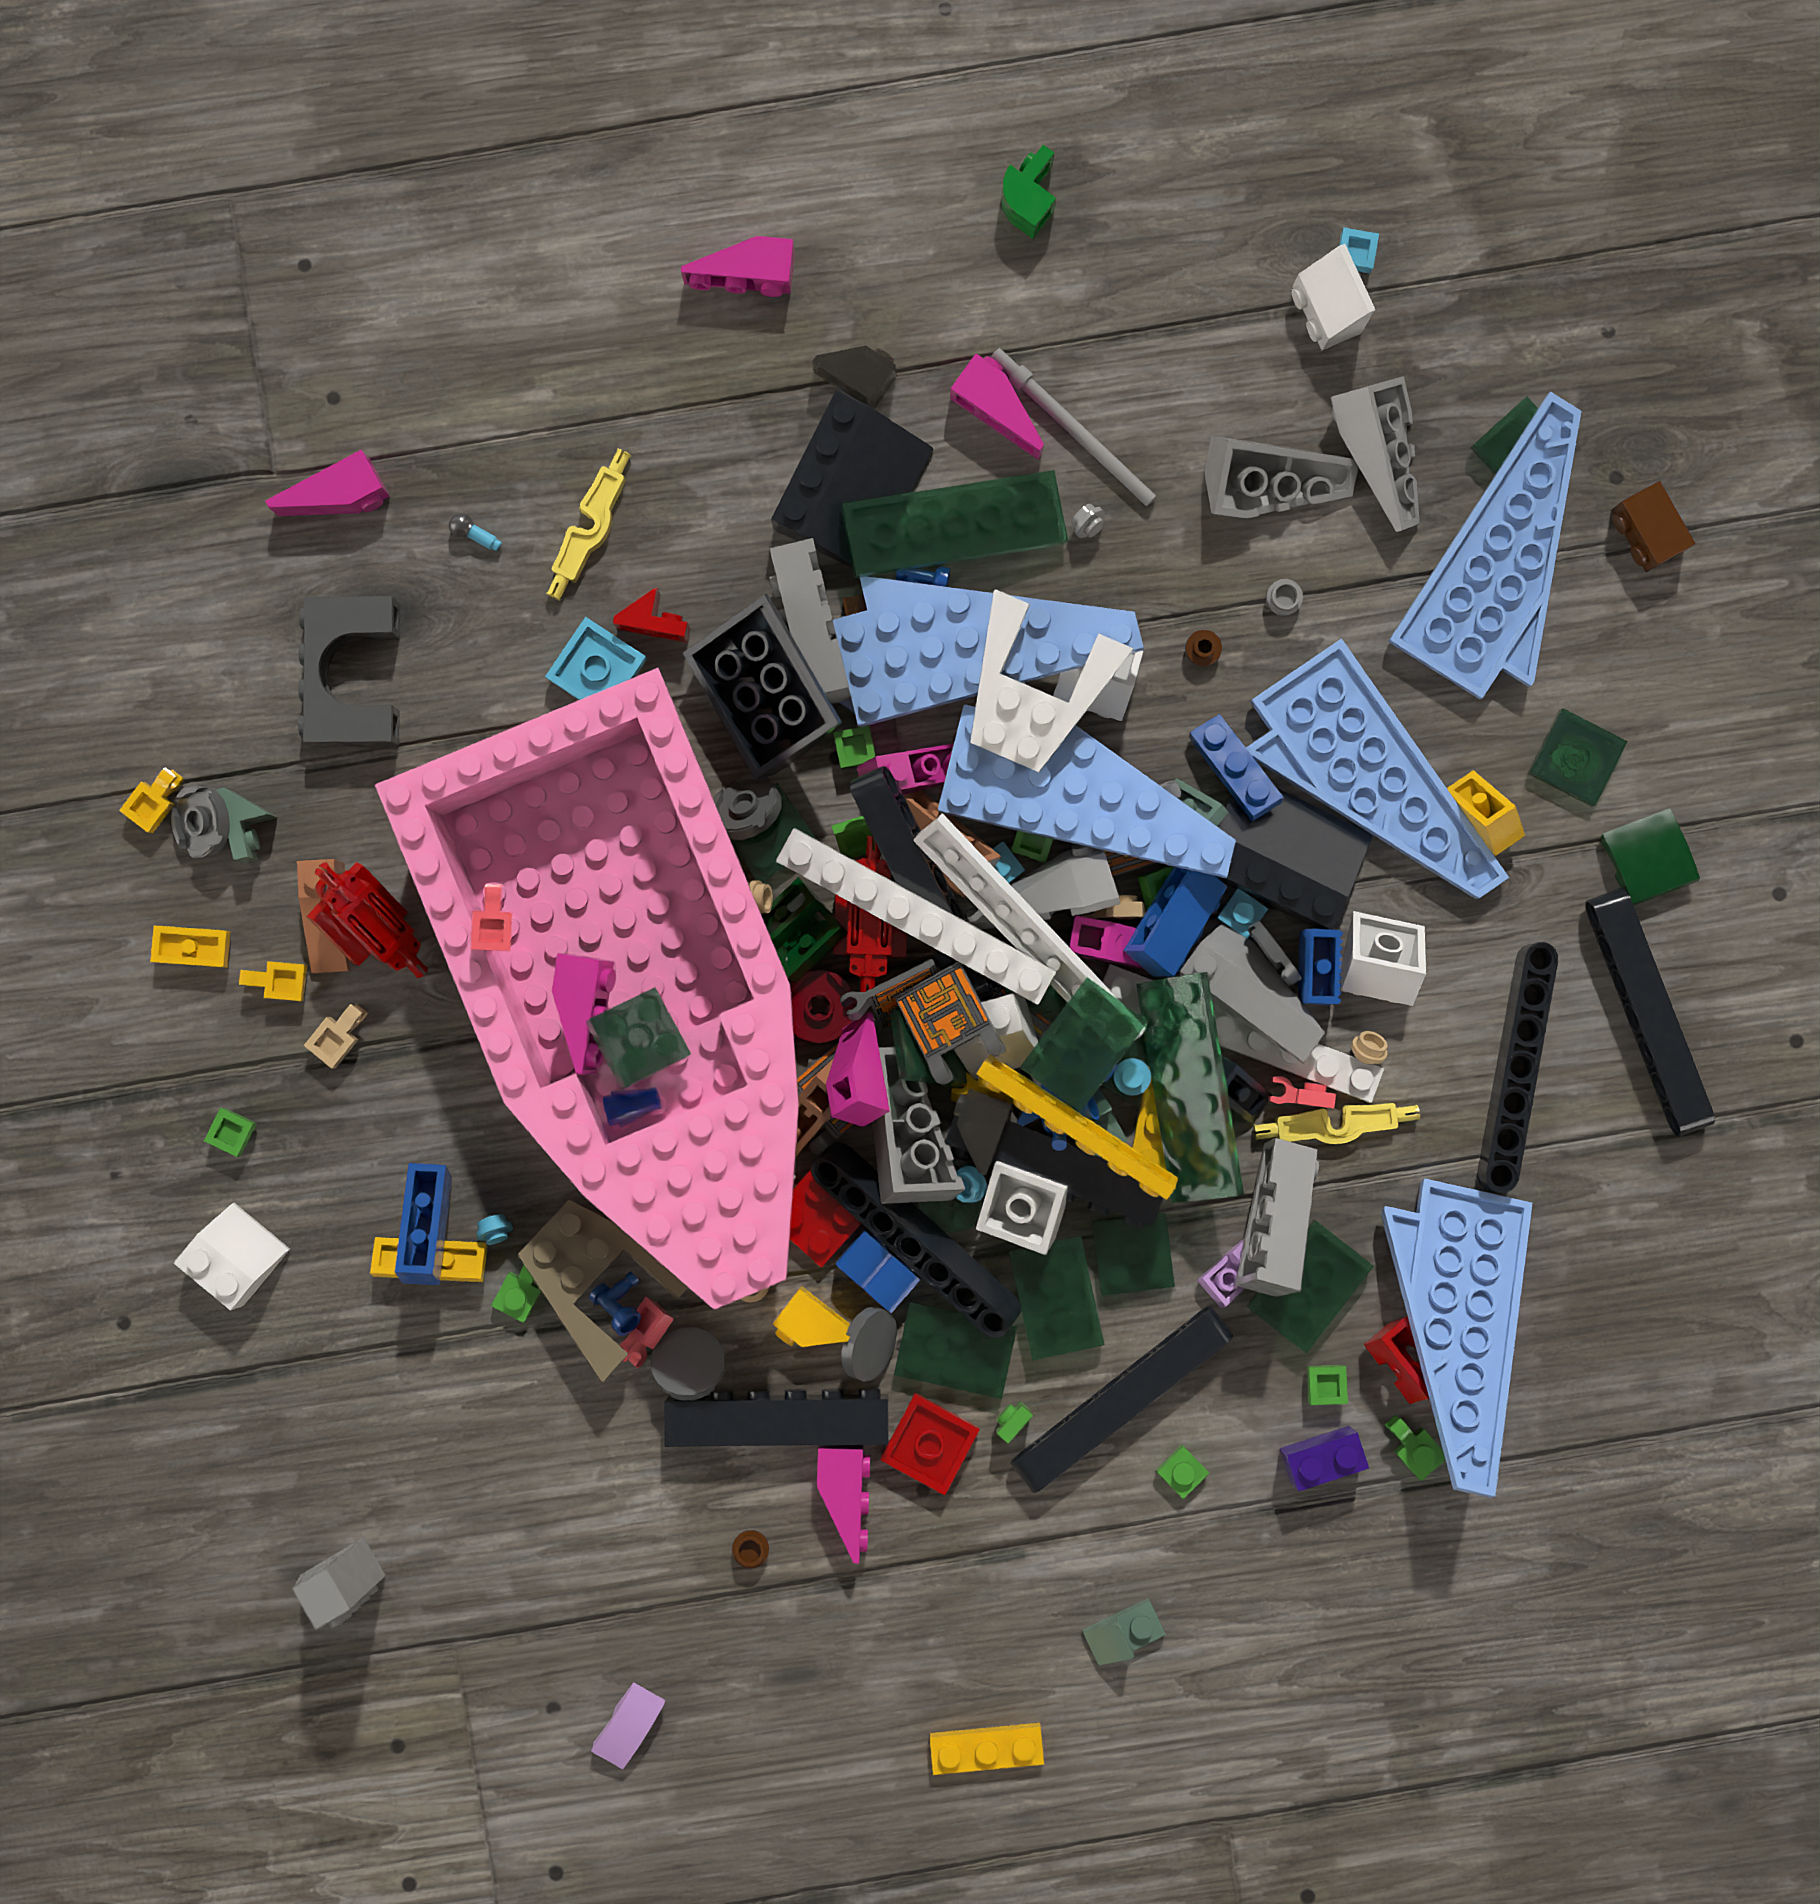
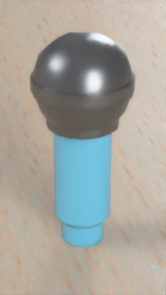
(463, 527)

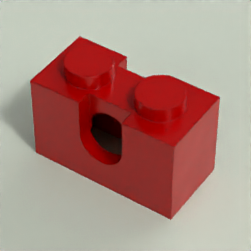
(1390, 1347)

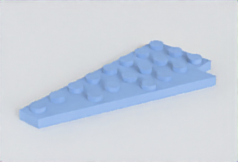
(1494, 582)
(928, 644)
(1354, 755)
(1081, 799)
(1462, 1295)

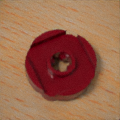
(819, 1027)

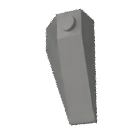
(1375, 432)

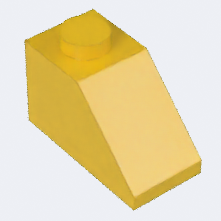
(1488, 812)
(810, 1322)

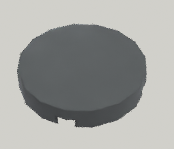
(748, 806)
(200, 821)
(1274, 953)
(870, 1344)
(688, 1363)

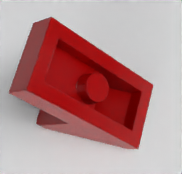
(642, 619)

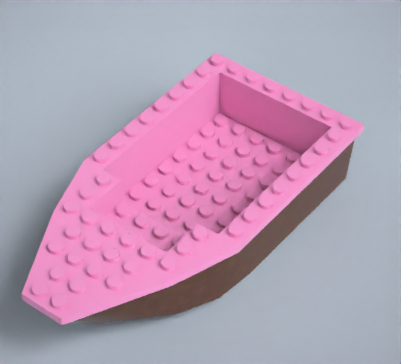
(624, 860)

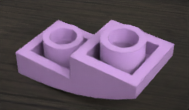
(1221, 1277)
(628, 1725)

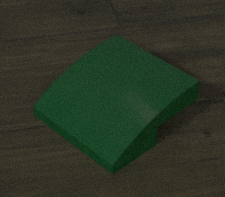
(1650, 857)
(801, 929)

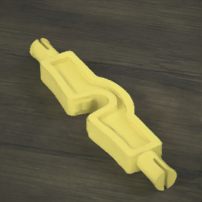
(580, 542)
(1355, 1121)

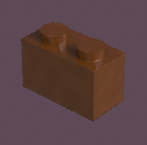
(1652, 527)

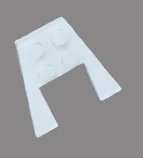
(1023, 720)

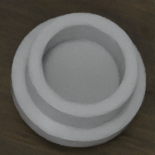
(1088, 521)
(1284, 597)

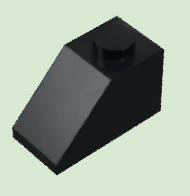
(1244, 1092)

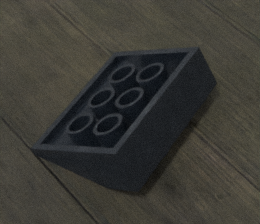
(848, 459)
(762, 688)
(1295, 859)

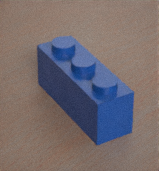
(1174, 921)
(423, 1224)

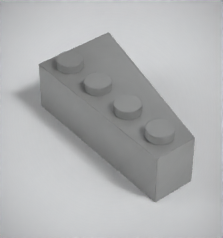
(809, 615)
(909, 1143)
(1278, 1219)
(339, 1585)

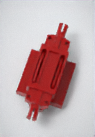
(364, 919)
(868, 938)

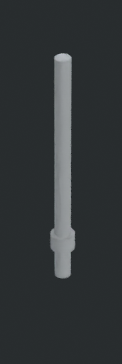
(1022, 379)

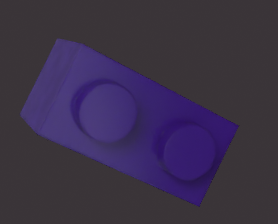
(1324, 1458)

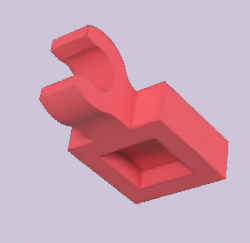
(491, 927)
(1311, 1095)
(648, 1332)

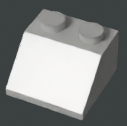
(1333, 298)
(1114, 696)
(1384, 959)
(1014, 1026)
(1022, 1208)
(232, 1257)

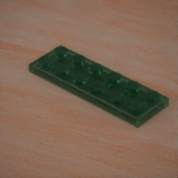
(954, 523)
(1190, 1087)

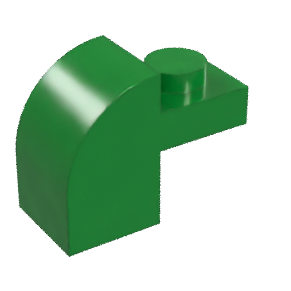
(1023, 199)

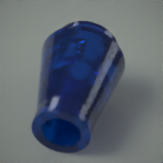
(629, 1105)

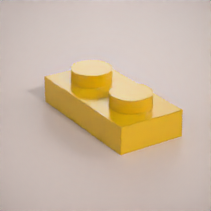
(190, 946)

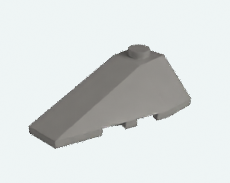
(1266, 478)
(1071, 880)
(1254, 992)

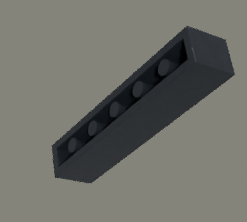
(1082, 1173)
(778, 1419)

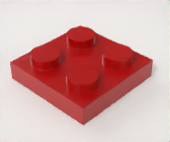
(818, 1221)
(929, 1443)

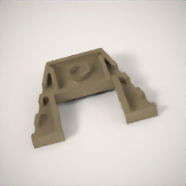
(569, 1259)

